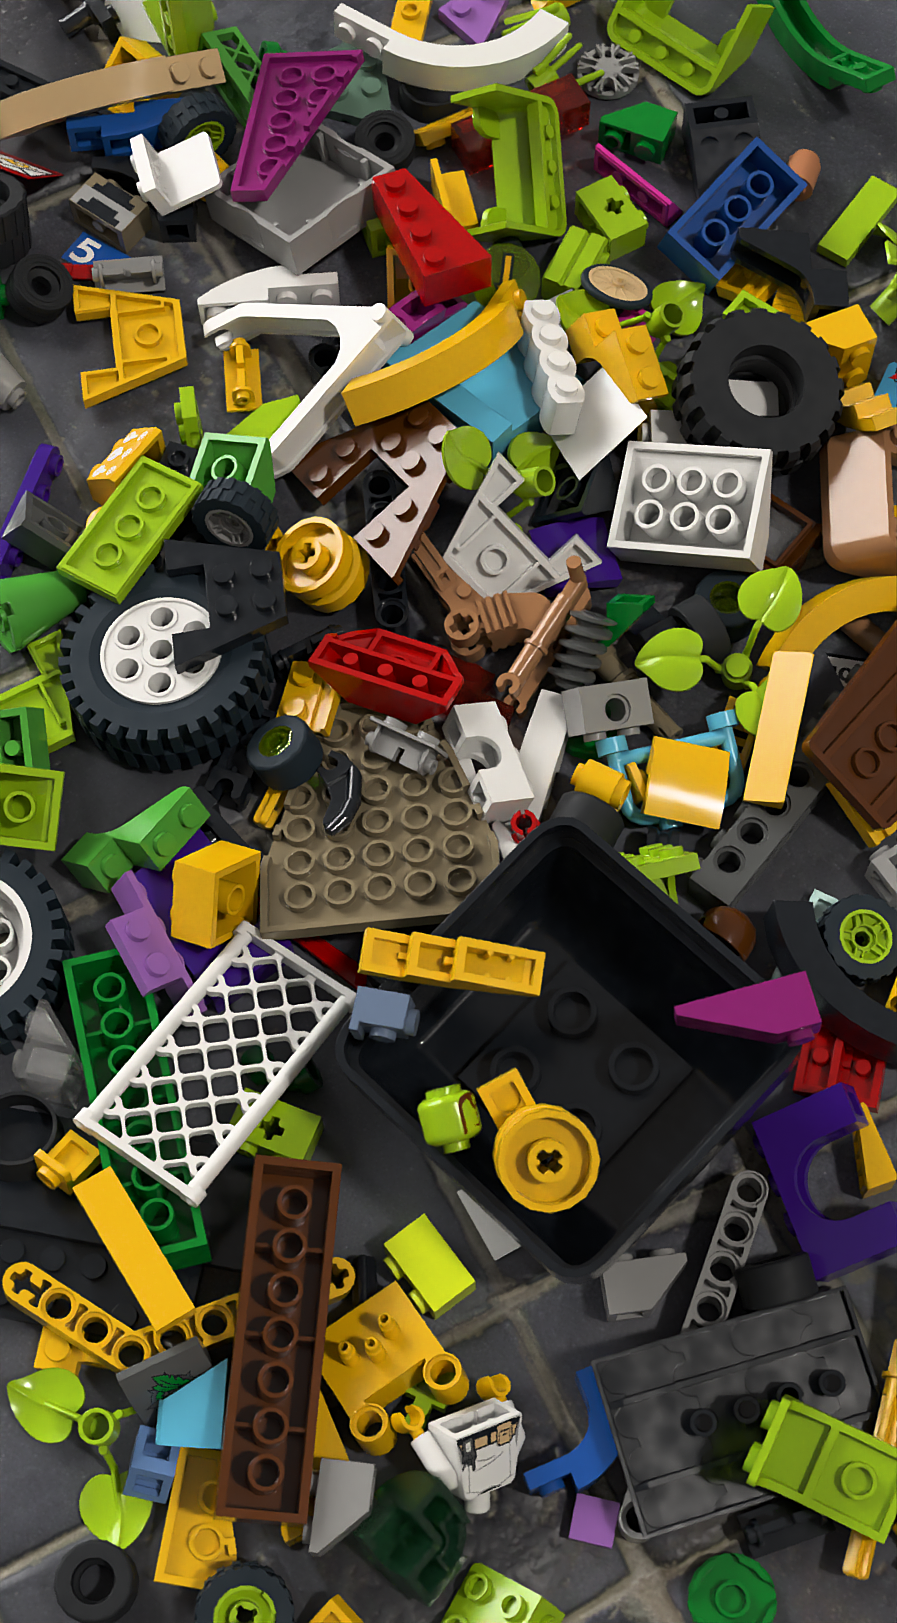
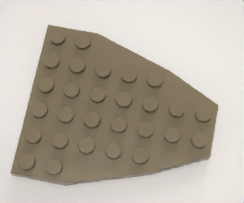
(398, 863)

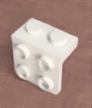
(177, 173)

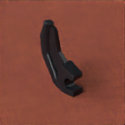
(345, 789)

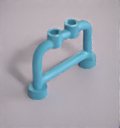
(719, 733)

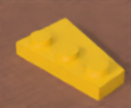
(191, 1540)

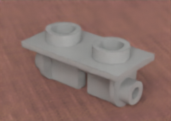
(130, 274)
(392, 737)

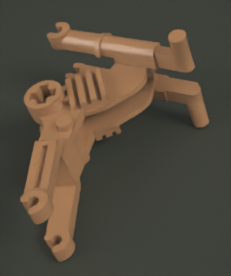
(505, 621)

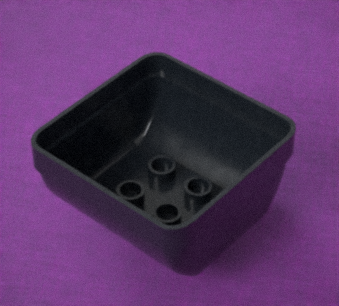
(591, 1043)

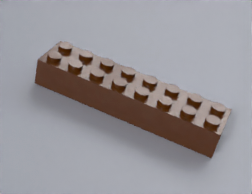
(278, 1343)

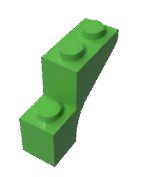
(144, 841)

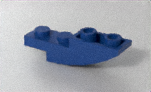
(115, 130)

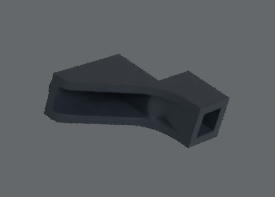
(786, 261)

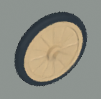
(616, 287)

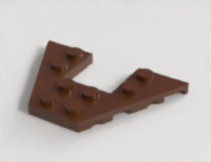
(413, 450)

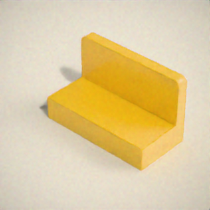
(453, 194)

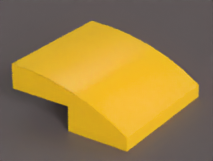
(686, 782)

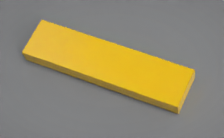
(134, 1250)

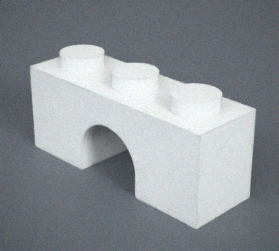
(482, 735)

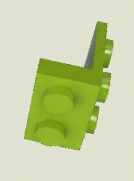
(497, 1599)

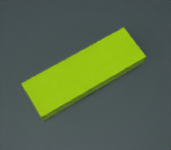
(858, 221)

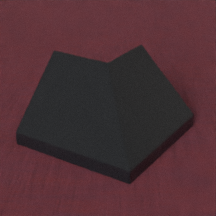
(577, 498)

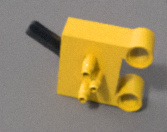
(381, 1354)

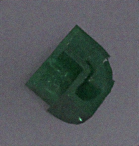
(416, 1534)

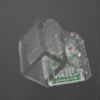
(49, 1060)

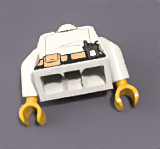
(472, 1447)

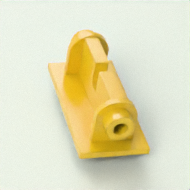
(242, 377)

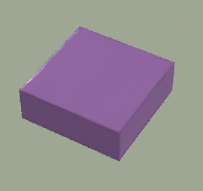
(594, 1521)

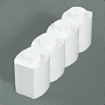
(550, 368)

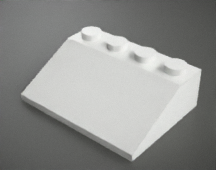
(693, 506)

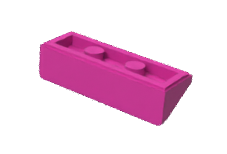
(638, 188)

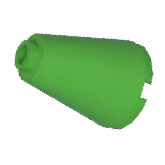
(35, 605)

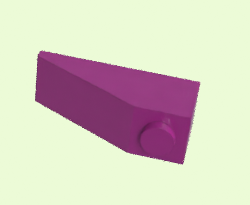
(761, 1012)

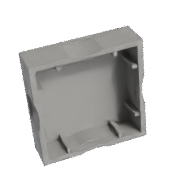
(312, 209)

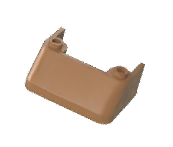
(859, 502)

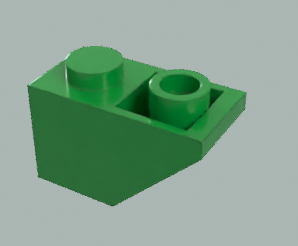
(639, 131)

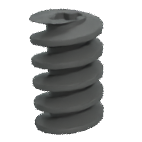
(581, 649)

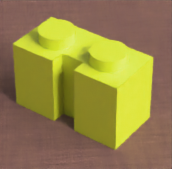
(429, 1267)

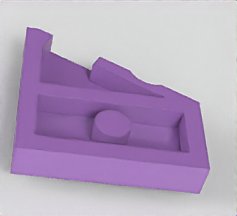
(472, 18)

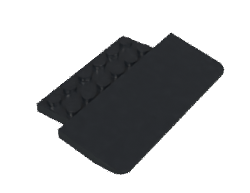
(59, 1238)

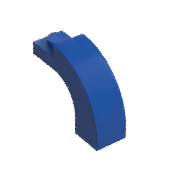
(589, 1459)

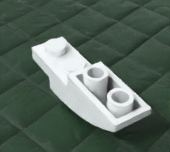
(271, 286)

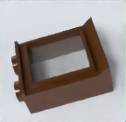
(789, 536)

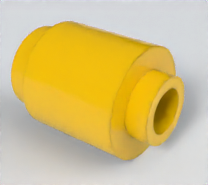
(601, 782)

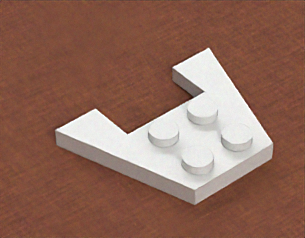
(496, 553)

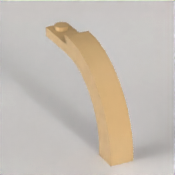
(108, 88)

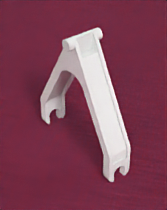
(366, 344)

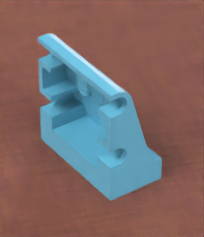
(492, 400)

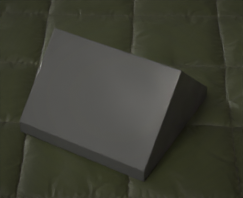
(42, 530)

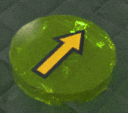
(510, 263)

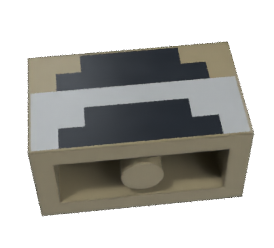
(111, 212)

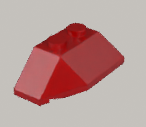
(388, 673)

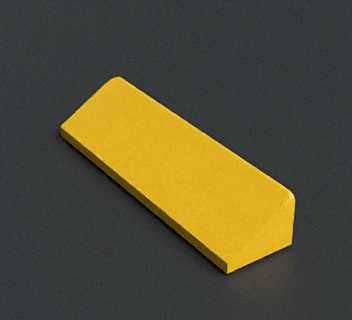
(778, 728)

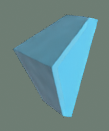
(195, 1412)

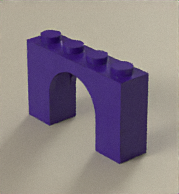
(198, 958)
(789, 1144)

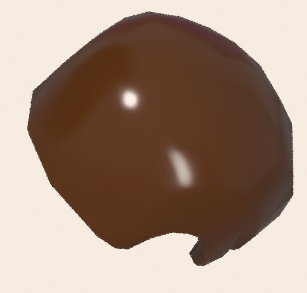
(731, 928)

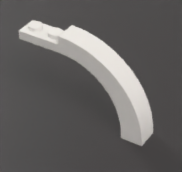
(452, 66)

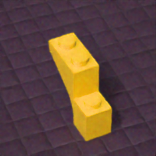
(623, 353)

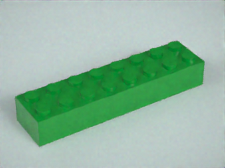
(110, 1028)

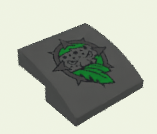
(162, 1376)

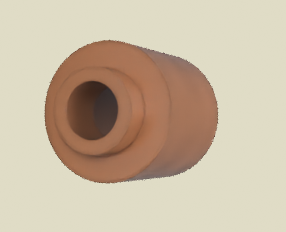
(808, 167)

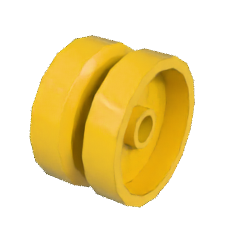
(323, 564)
(568, 1173)

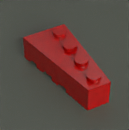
(428, 240)

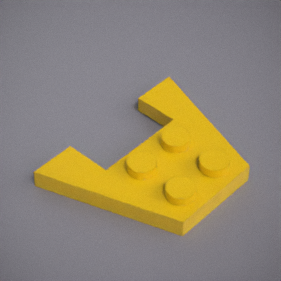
(145, 339)

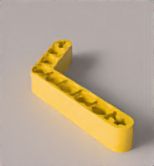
(120, 1335)

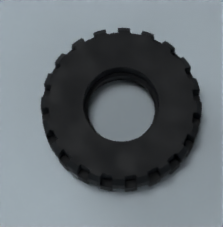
(782, 353)

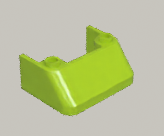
(180, 22)
(680, 51)
(525, 162)

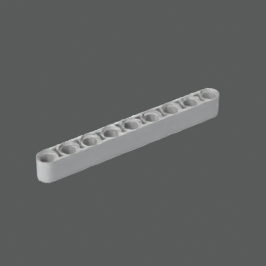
(711, 1290)

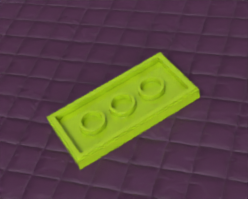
(130, 529)

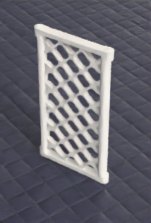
(195, 1191)

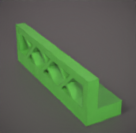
(238, 88)

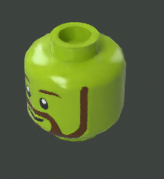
(449, 1118)

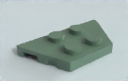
(364, 93)

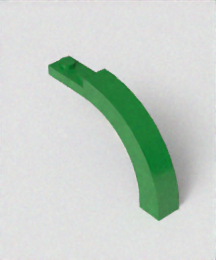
(820, 53)

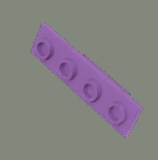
(145, 945)

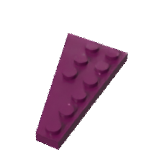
(285, 112)

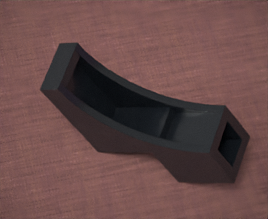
(175, 226)

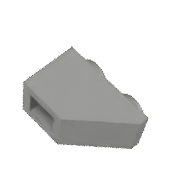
(637, 1286)
(342, 1502)

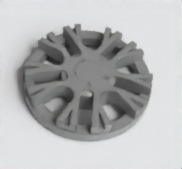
(613, 69)

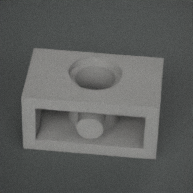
(586, 709)

